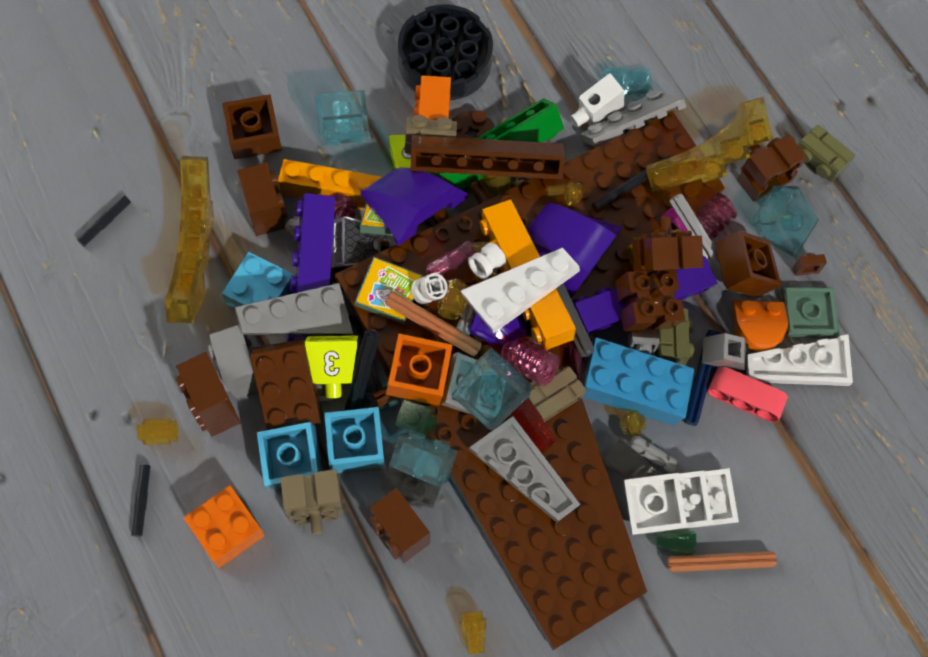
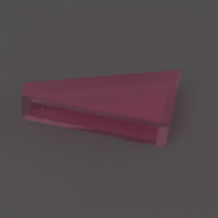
(577, 363)

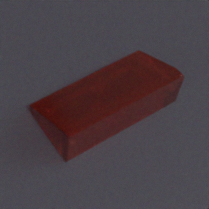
(534, 426)

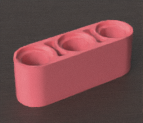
(747, 394)

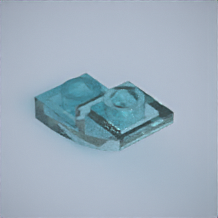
(632, 81)

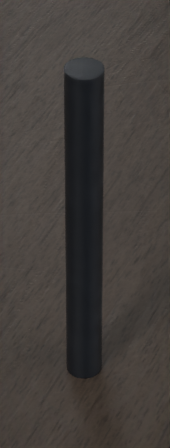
(622, 189)

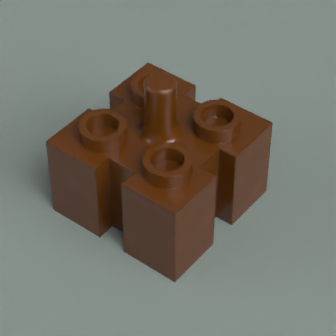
(770, 166)
(667, 249)
(649, 300)

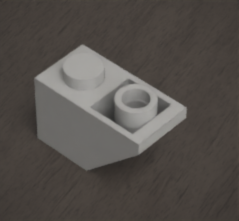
(643, 341)
(724, 351)

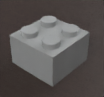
(234, 361)

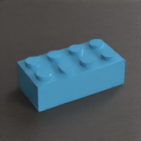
(637, 382)

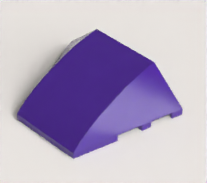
(408, 199)
(577, 234)

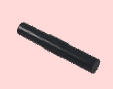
(103, 221)
(141, 500)

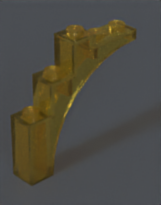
(710, 158)
(193, 251)

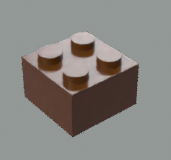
(251, 126)
(263, 198)
(747, 264)
(399, 525)

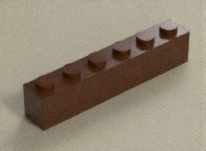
(487, 157)

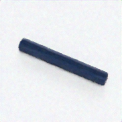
(699, 389)

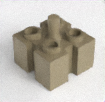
(311, 497)

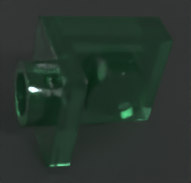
(416, 417)

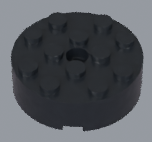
(446, 44)

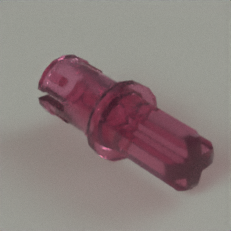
(452, 259)

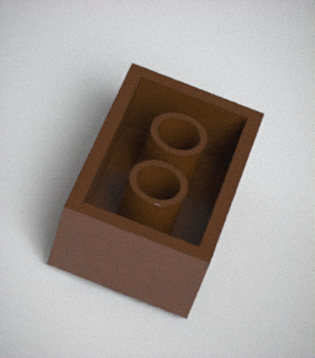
(285, 384)
(206, 395)

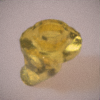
(572, 192)
(633, 424)

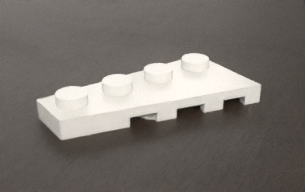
(516, 290)
(811, 364)

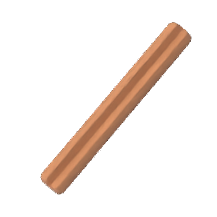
(433, 323)
(721, 561)

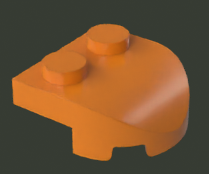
(760, 323)

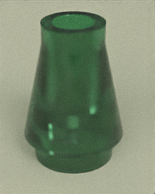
(677, 541)

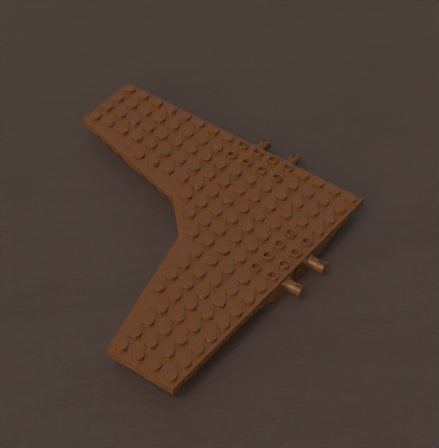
(584, 563)

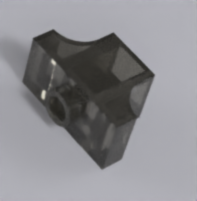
(413, 489)

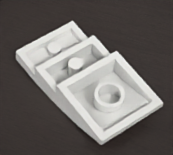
(680, 501)

